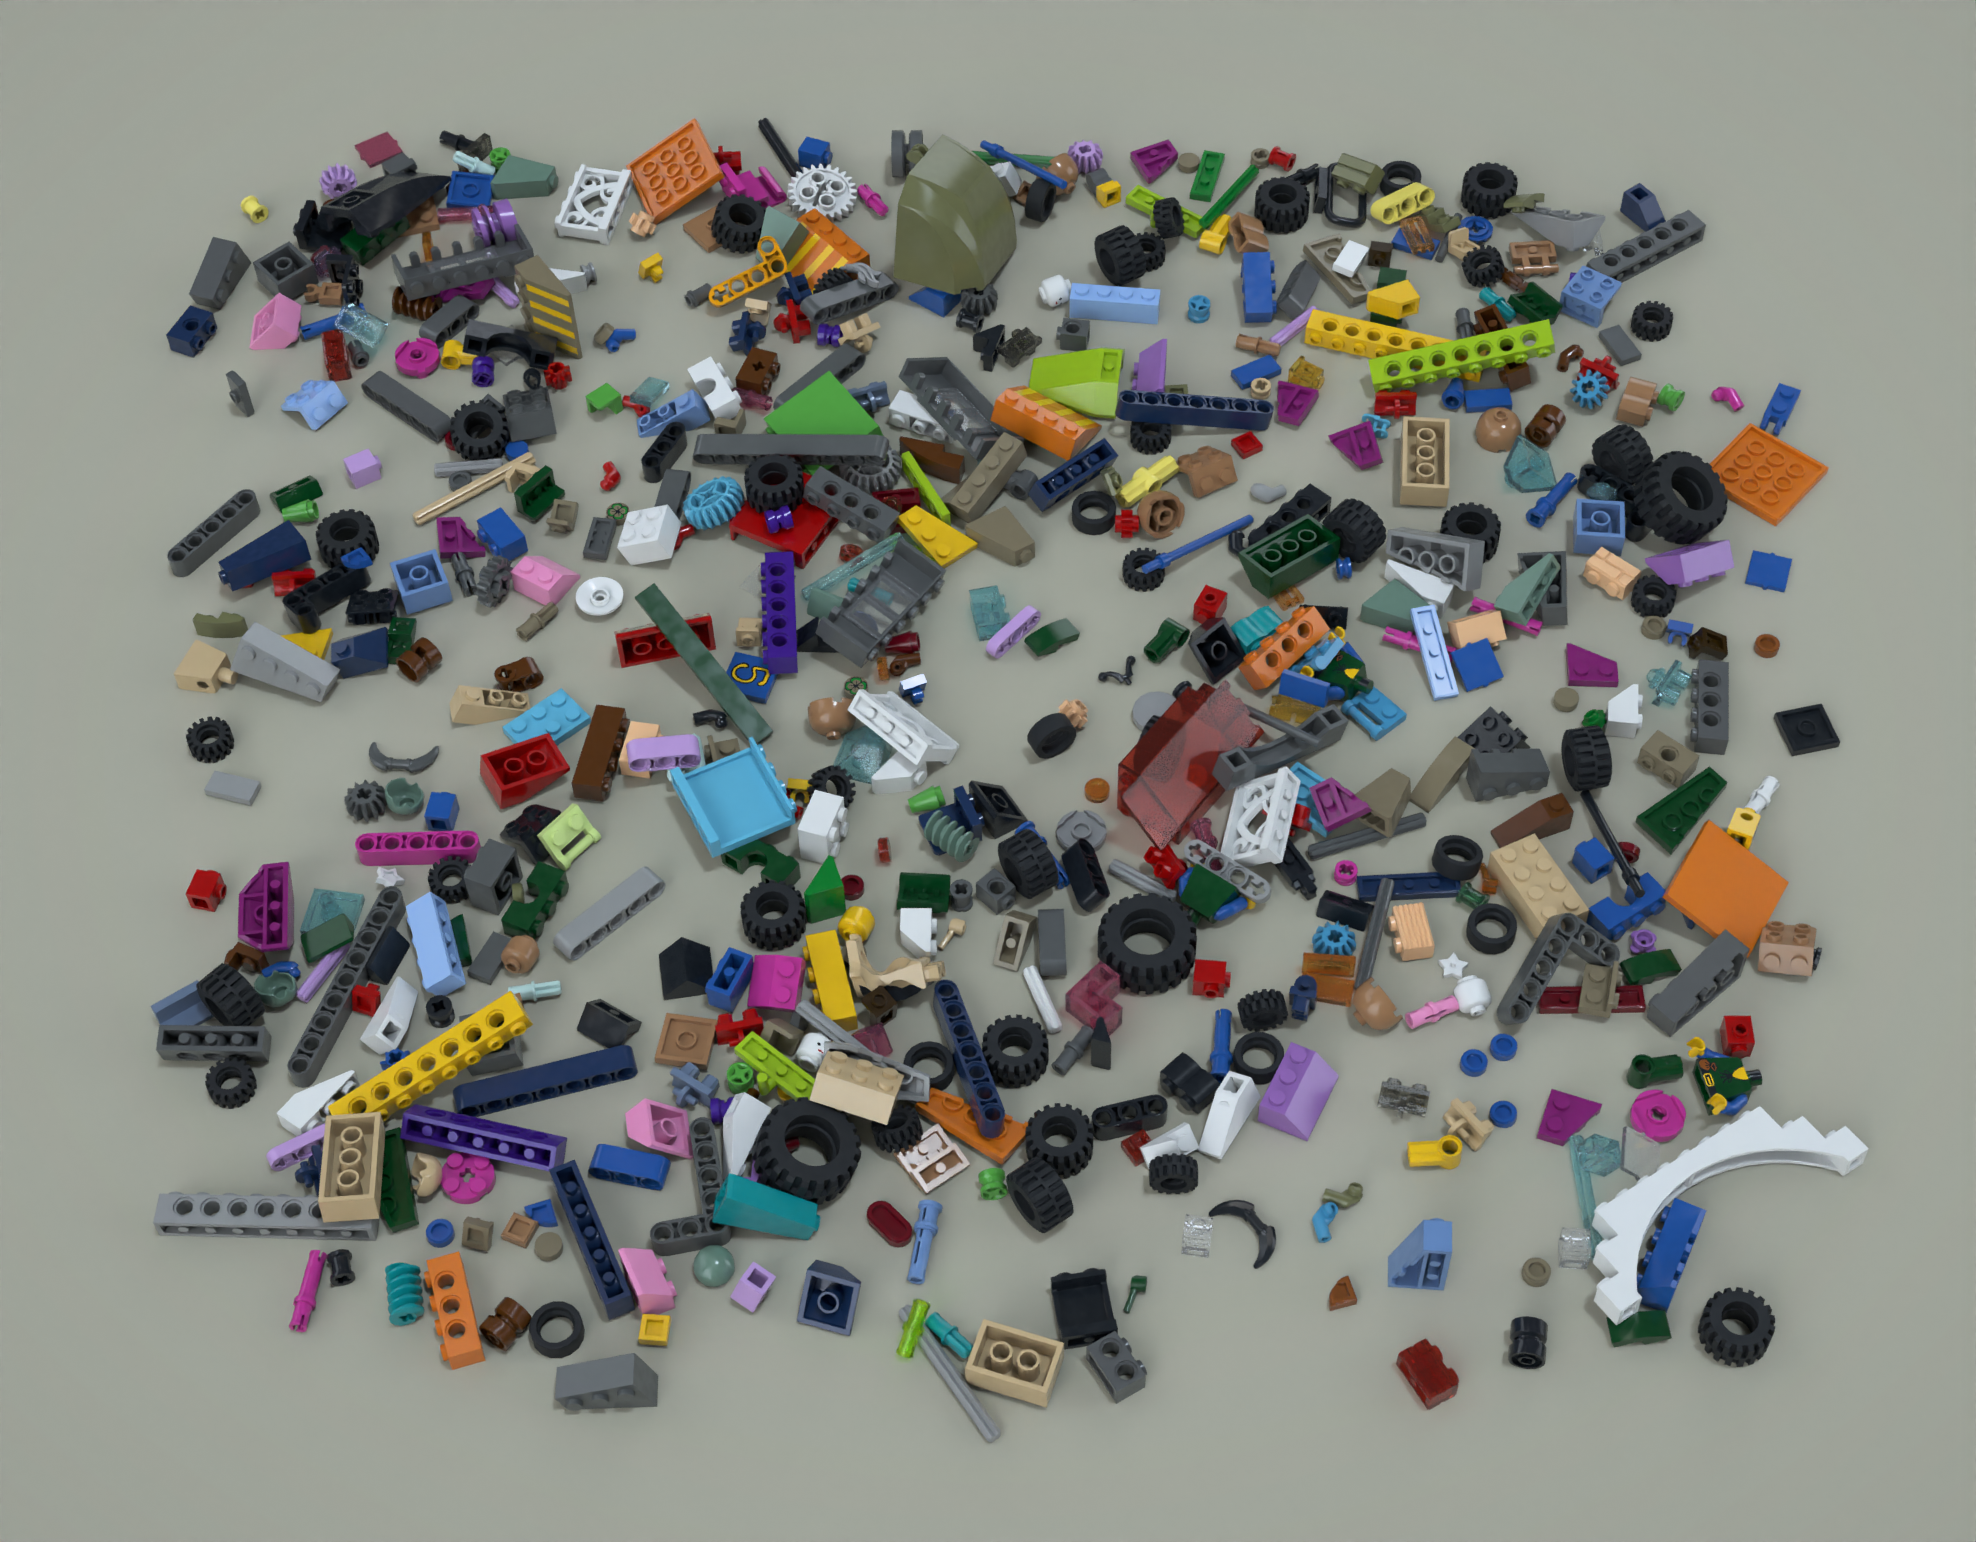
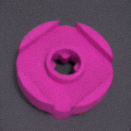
(417, 367)
(1658, 1130)
(461, 1164)

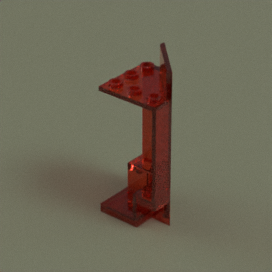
(1169, 771)

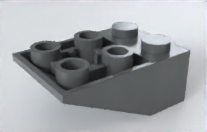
(529, 413)

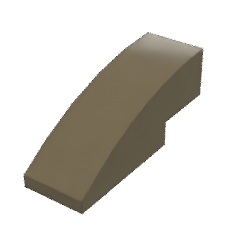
(1441, 775)

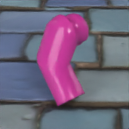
(1728, 394)

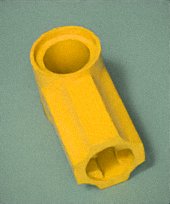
(1215, 238)
(453, 356)
(1432, 1152)

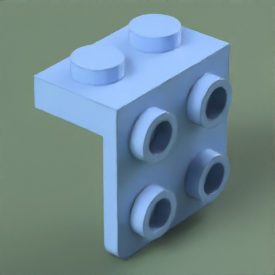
(316, 402)

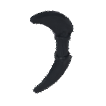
(1245, 1210)

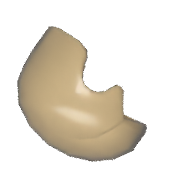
(428, 1173)

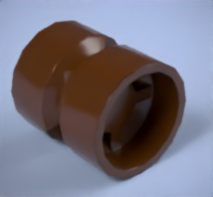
(1545, 425)
(415, 663)
(508, 1320)

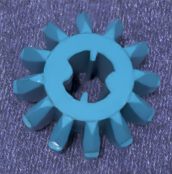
(1589, 381)
(1334, 940)

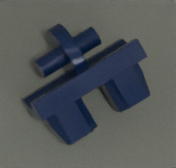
(795, 284)
(746, 333)
(1303, 997)
(311, 1169)

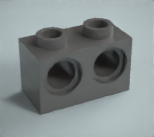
(1110, 1368)

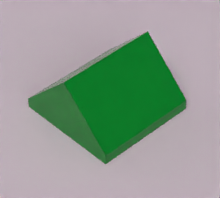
(825, 894)

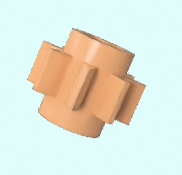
(642, 223)
(1075, 711)

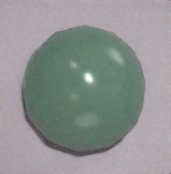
(403, 797)
(276, 989)
(714, 1265)

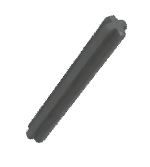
(1363, 837)
(1375, 931)

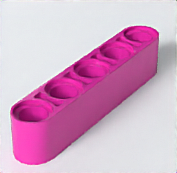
(416, 847)

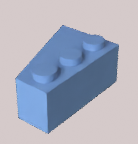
(1422, 1257)

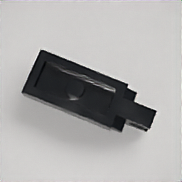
(1297, 871)

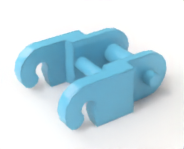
(1378, 422)

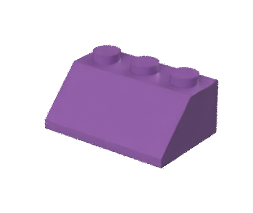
(1151, 368)
(1692, 562)
(1297, 1092)

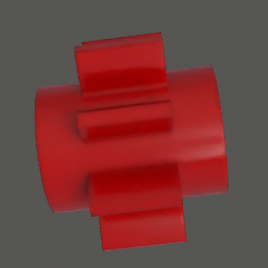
(557, 375)
(1126, 524)

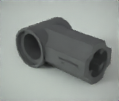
(1021, 483)

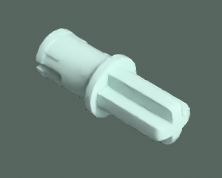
(473, 164)
(534, 991)

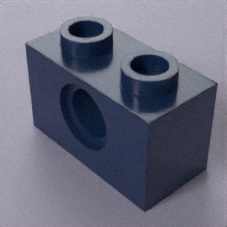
(192, 331)

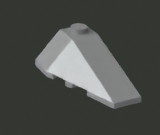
(915, 1083)

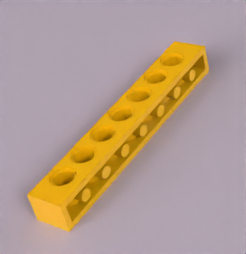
(1370, 338)
(438, 1052)

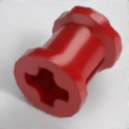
(1282, 158)

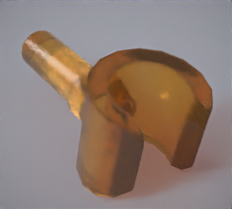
(1489, 885)

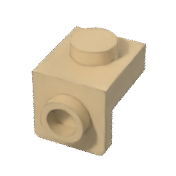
(1459, 243)
(519, 474)

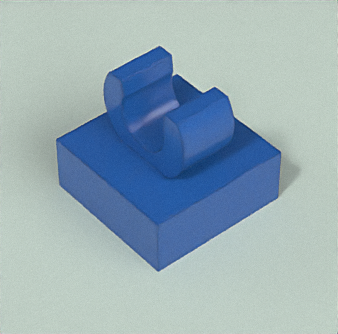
(1679, 628)
(913, 687)

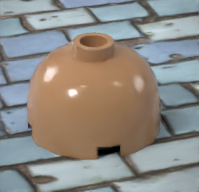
(1066, 169)
(1497, 429)
(1160, 513)
(831, 717)
(1374, 1007)

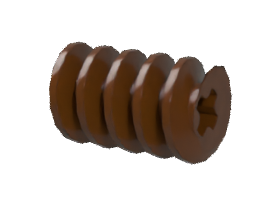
(419, 308)

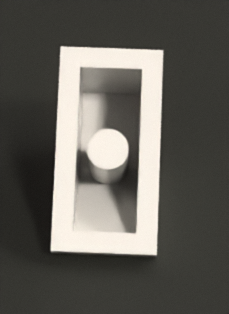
(898, 775)

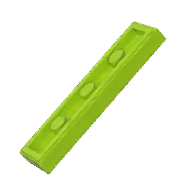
(926, 490)

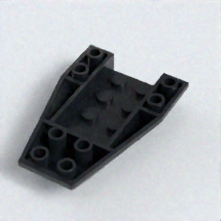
(380, 202)

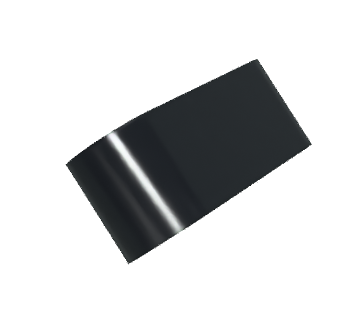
(664, 452)
(1085, 875)
(1138, 1108)

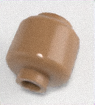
(520, 954)

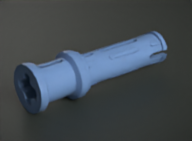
(925, 1230)

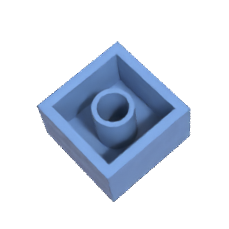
(1598, 525)
(421, 581)

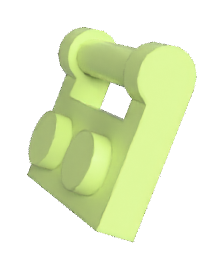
(563, 831)

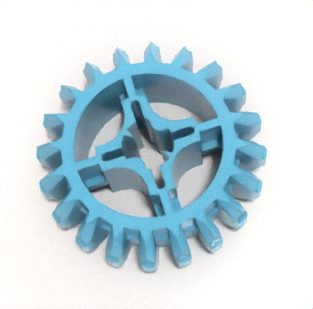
(713, 503)

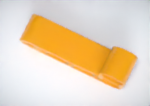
(745, 277)

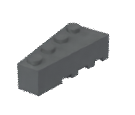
(1699, 983)

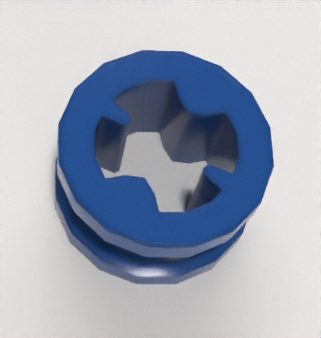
(1343, 568)

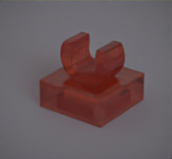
(1131, 1146)

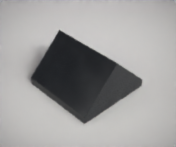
(996, 807)
(685, 969)

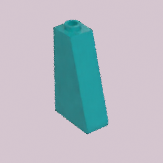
(764, 1209)

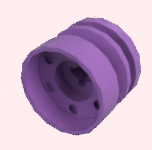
(501, 220)

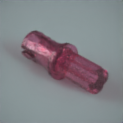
(751, 398)

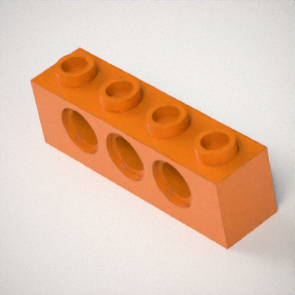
(1311, 629)
(467, 1348)

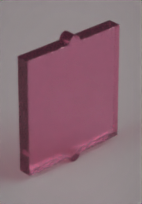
(378, 149)

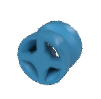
(1199, 309)

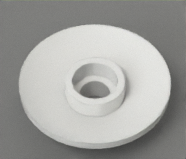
(599, 596)

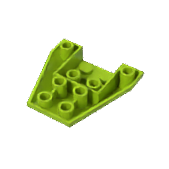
(1081, 380)

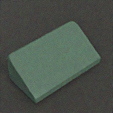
(822, 602)

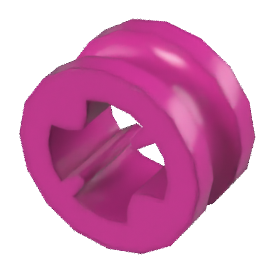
(1344, 879)

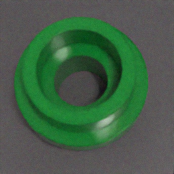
(1594, 717)

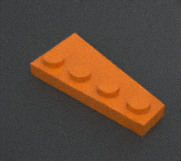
(959, 1120)

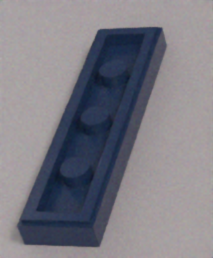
(1409, 886)

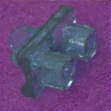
(1664, 683)

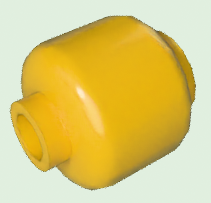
(858, 921)

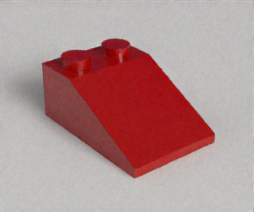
(522, 769)

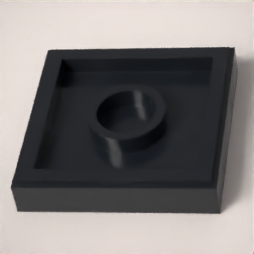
(1806, 729)

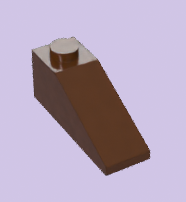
(1542, 818)

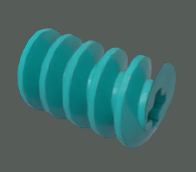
(404, 1293)

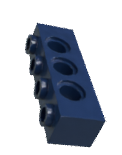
(1072, 474)

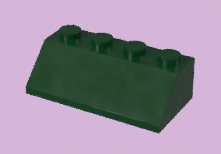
(1289, 555)

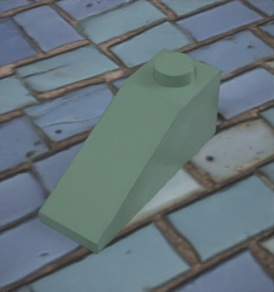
(1526, 591)

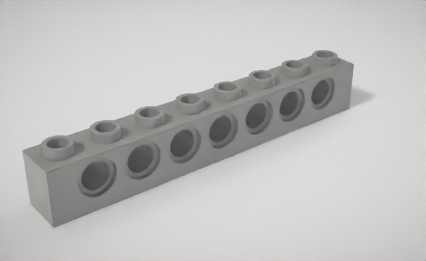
(252, 1224)

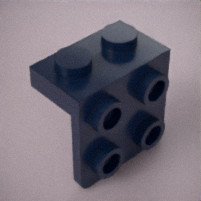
(961, 811)

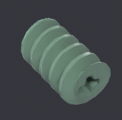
(950, 837)

